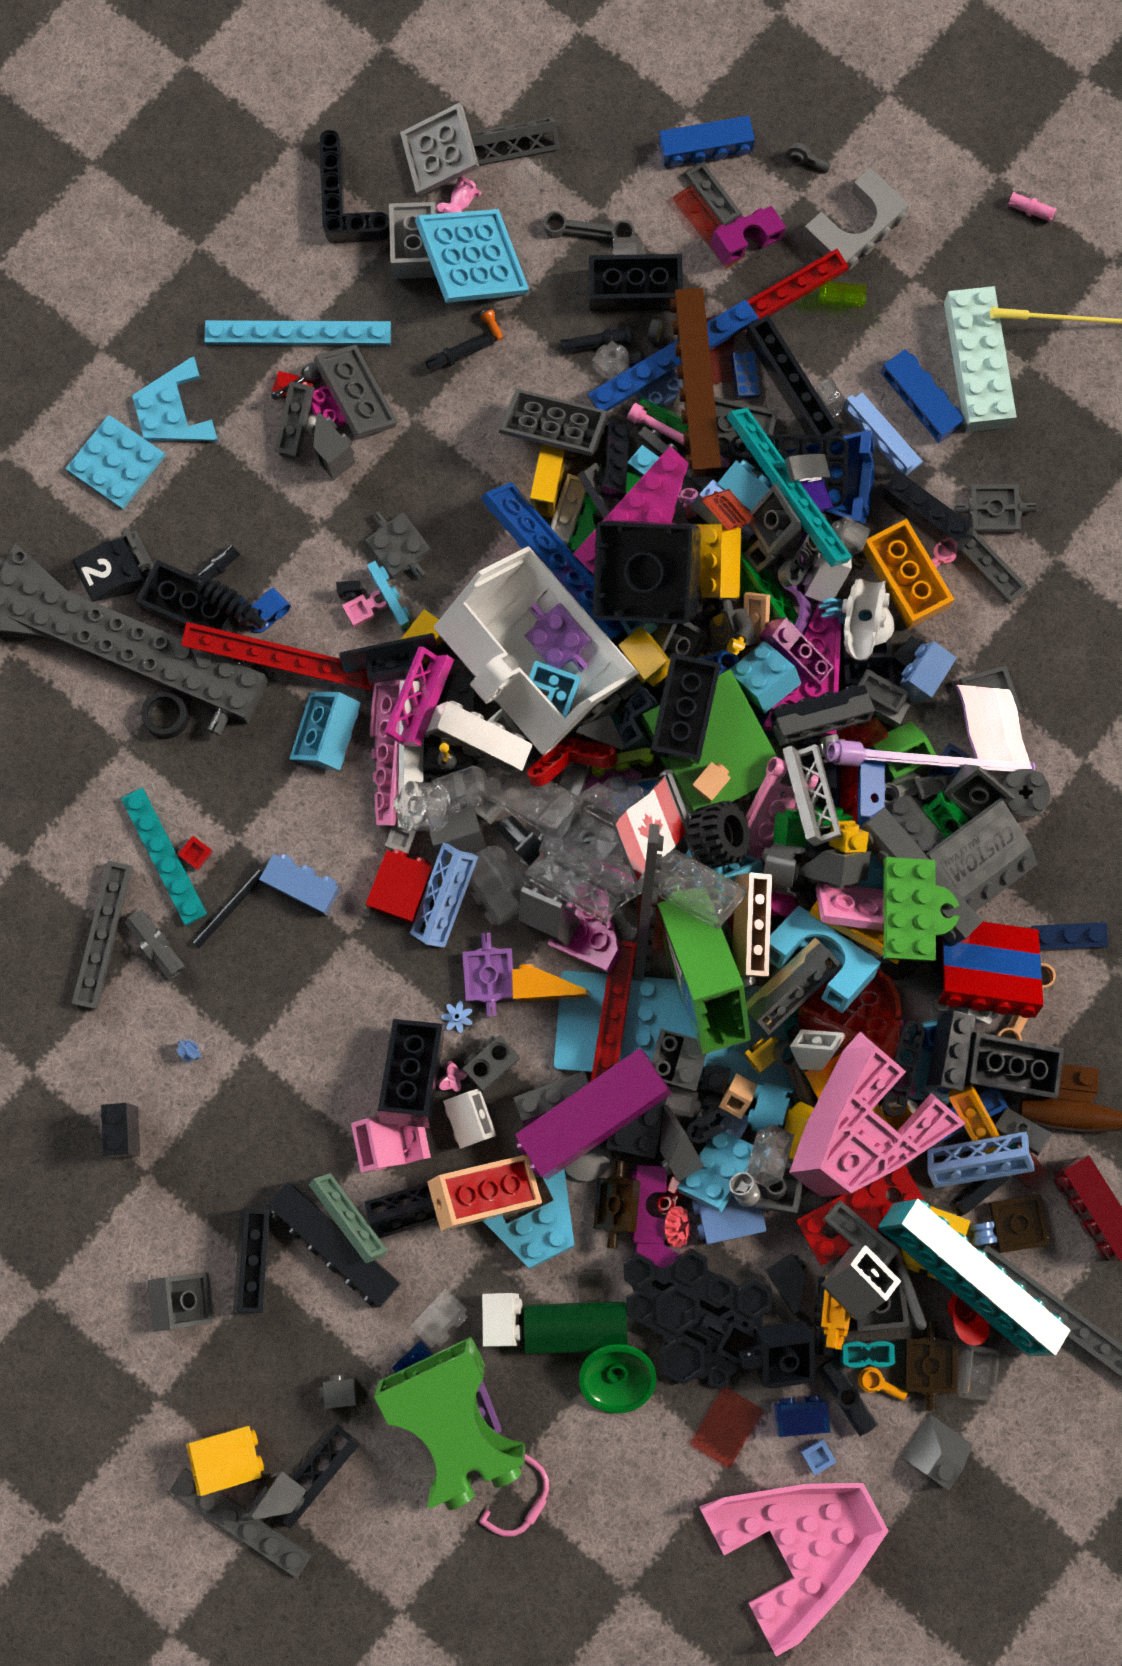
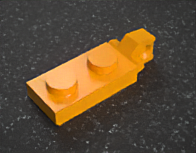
(834, 1321)

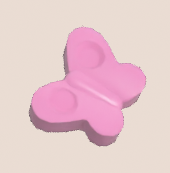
(452, 1077)

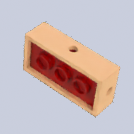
(484, 1192)

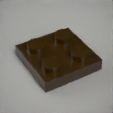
(1019, 1223)

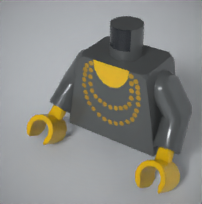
(730, 630)

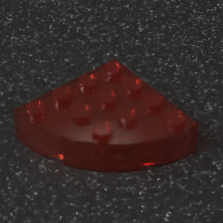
(873, 1012)

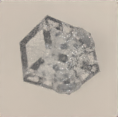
(610, 361)

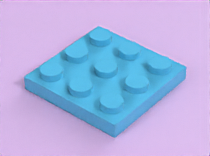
(115, 462)

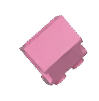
(388, 1144)

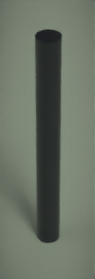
(228, 909)

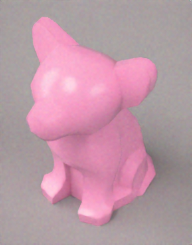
(460, 197)

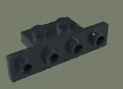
(388, 659)

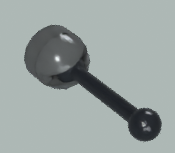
(308, 374)

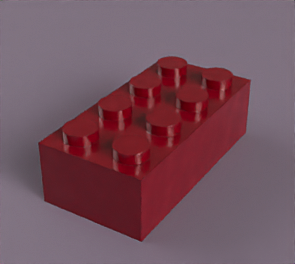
(1094, 1203)

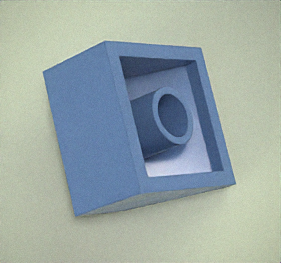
(926, 671)

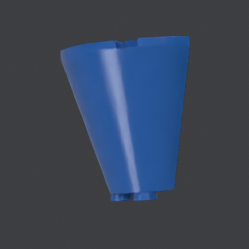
(860, 475)

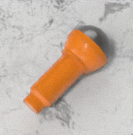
(487, 316)

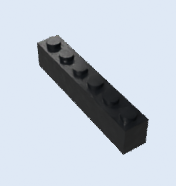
(790, 379)
(327, 1239)

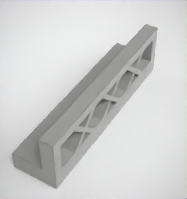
(803, 794)

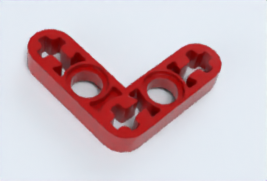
(569, 751)

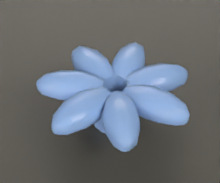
(462, 1017)

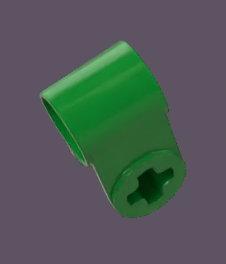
(945, 814)

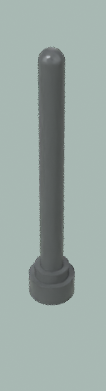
(907, 1287)

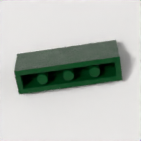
(574, 1326)

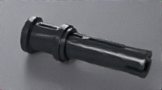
(588, 342)

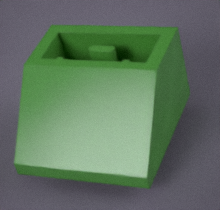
(904, 739)

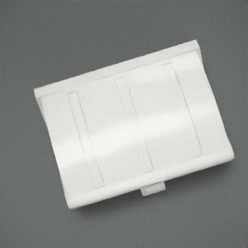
(488, 633)

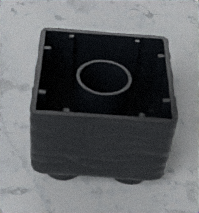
(646, 571)

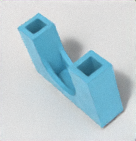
(857, 965)

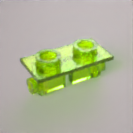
(843, 294)

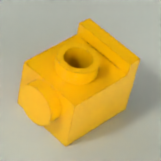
(852, 838)
(762, 1054)

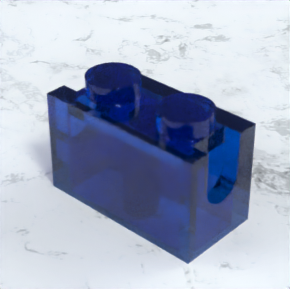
(801, 1416)

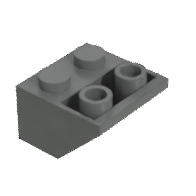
(331, 448)
(837, 868)
(547, 915)
(678, 1060)
(860, 1282)

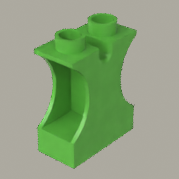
(441, 1408)

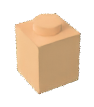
(711, 781)
(738, 1096)

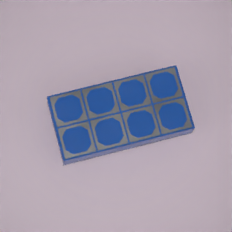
(745, 375)

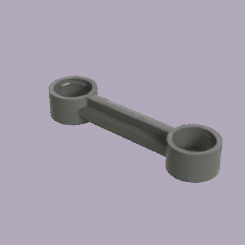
(585, 228)
(795, 1073)

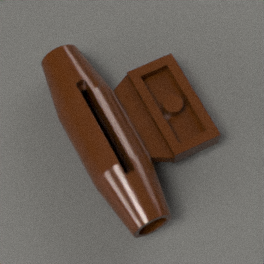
(1074, 1104)

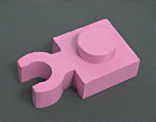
(361, 610)

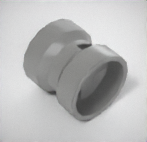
(744, 1189)

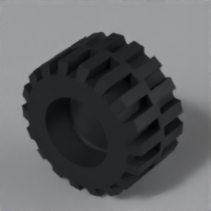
(719, 834)

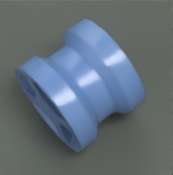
(983, 1233)

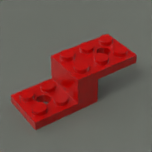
(867, 1202)

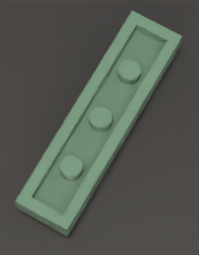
(348, 1218)

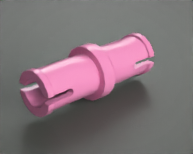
(1032, 207)

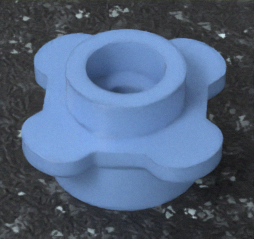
(188, 1050)

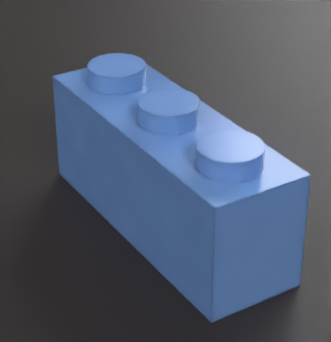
(300, 883)

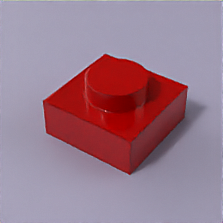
(195, 853)

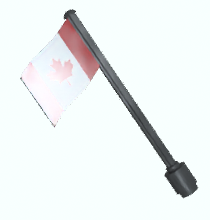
(664, 808)

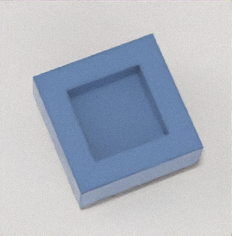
(818, 1457)

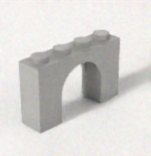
(887, 210)

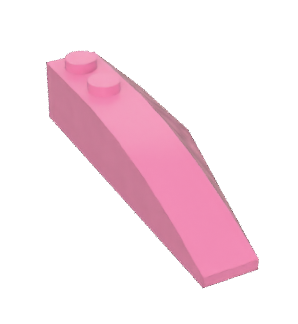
(385, 752)

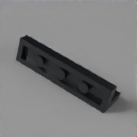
(401, 1218)
(326, 1475)

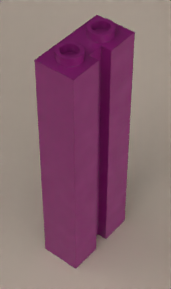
(592, 1114)

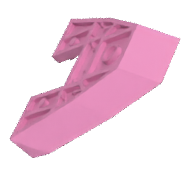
(851, 1144)
(823, 1536)

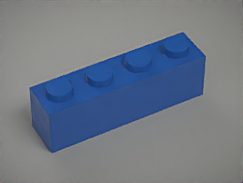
(706, 141)
(922, 395)

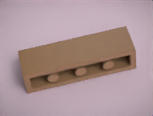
(752, 926)

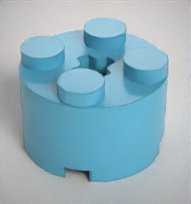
(770, 1106)

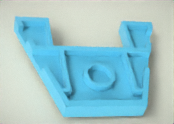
(162, 410)
(541, 1232)

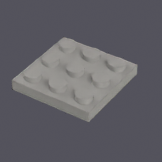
(439, 149)

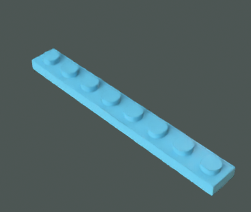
(298, 333)

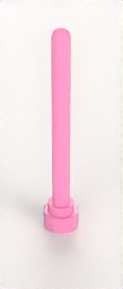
(639, 415)

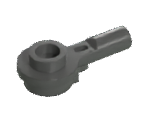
(800, 154)

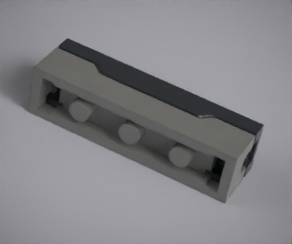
(821, 714)

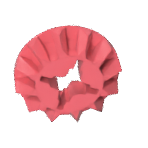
(677, 1226)

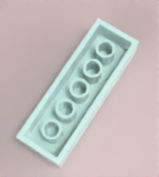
(979, 360)

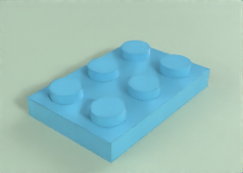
(721, 1159)

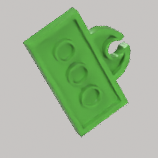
(913, 909)

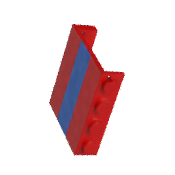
(994, 971)

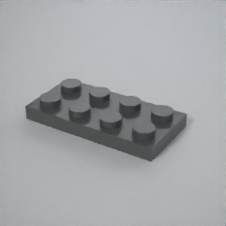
(355, 391)

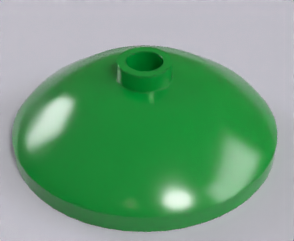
(620, 1389)

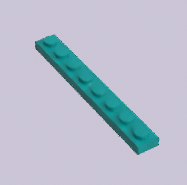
(775, 468)

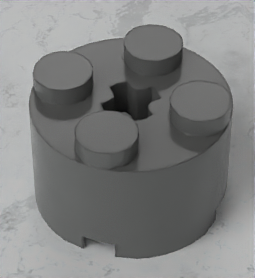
(1031, 784)
(783, 864)

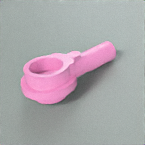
(942, 555)

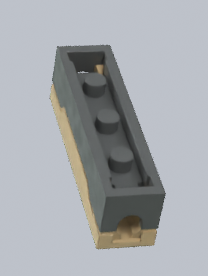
(792, 986)

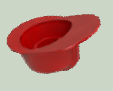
(967, 1323)

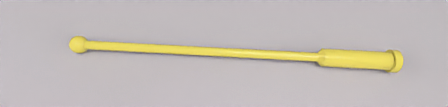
(1024, 315)

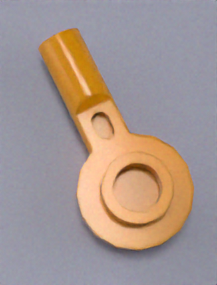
(872, 1380)

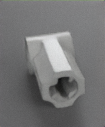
(901, 787)

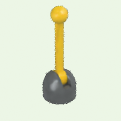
(447, 756)

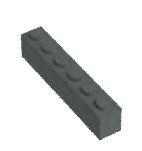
(889, 839)

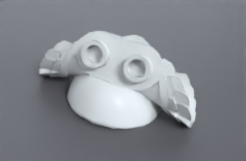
(864, 635)

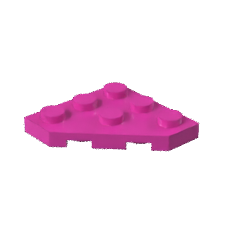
(592, 942)

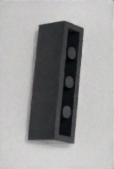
(928, 512)
(251, 1260)

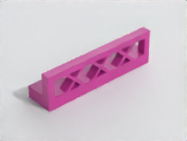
(422, 701)

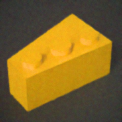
(719, 561)

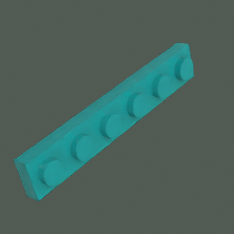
(164, 856)

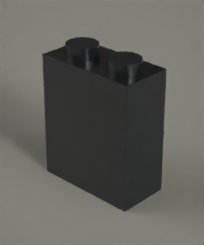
(120, 1130)

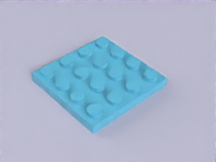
(471, 255)

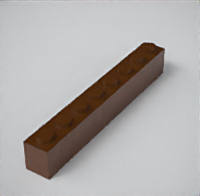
(696, 382)

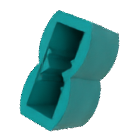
(859, 1354)

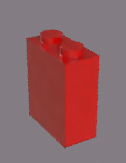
(399, 886)

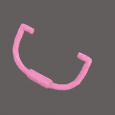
(532, 1514)

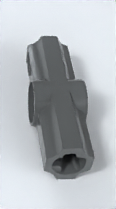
(155, 944)

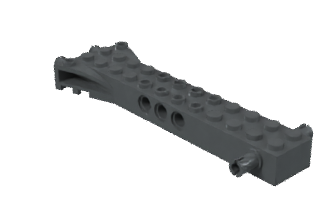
(43, 610)

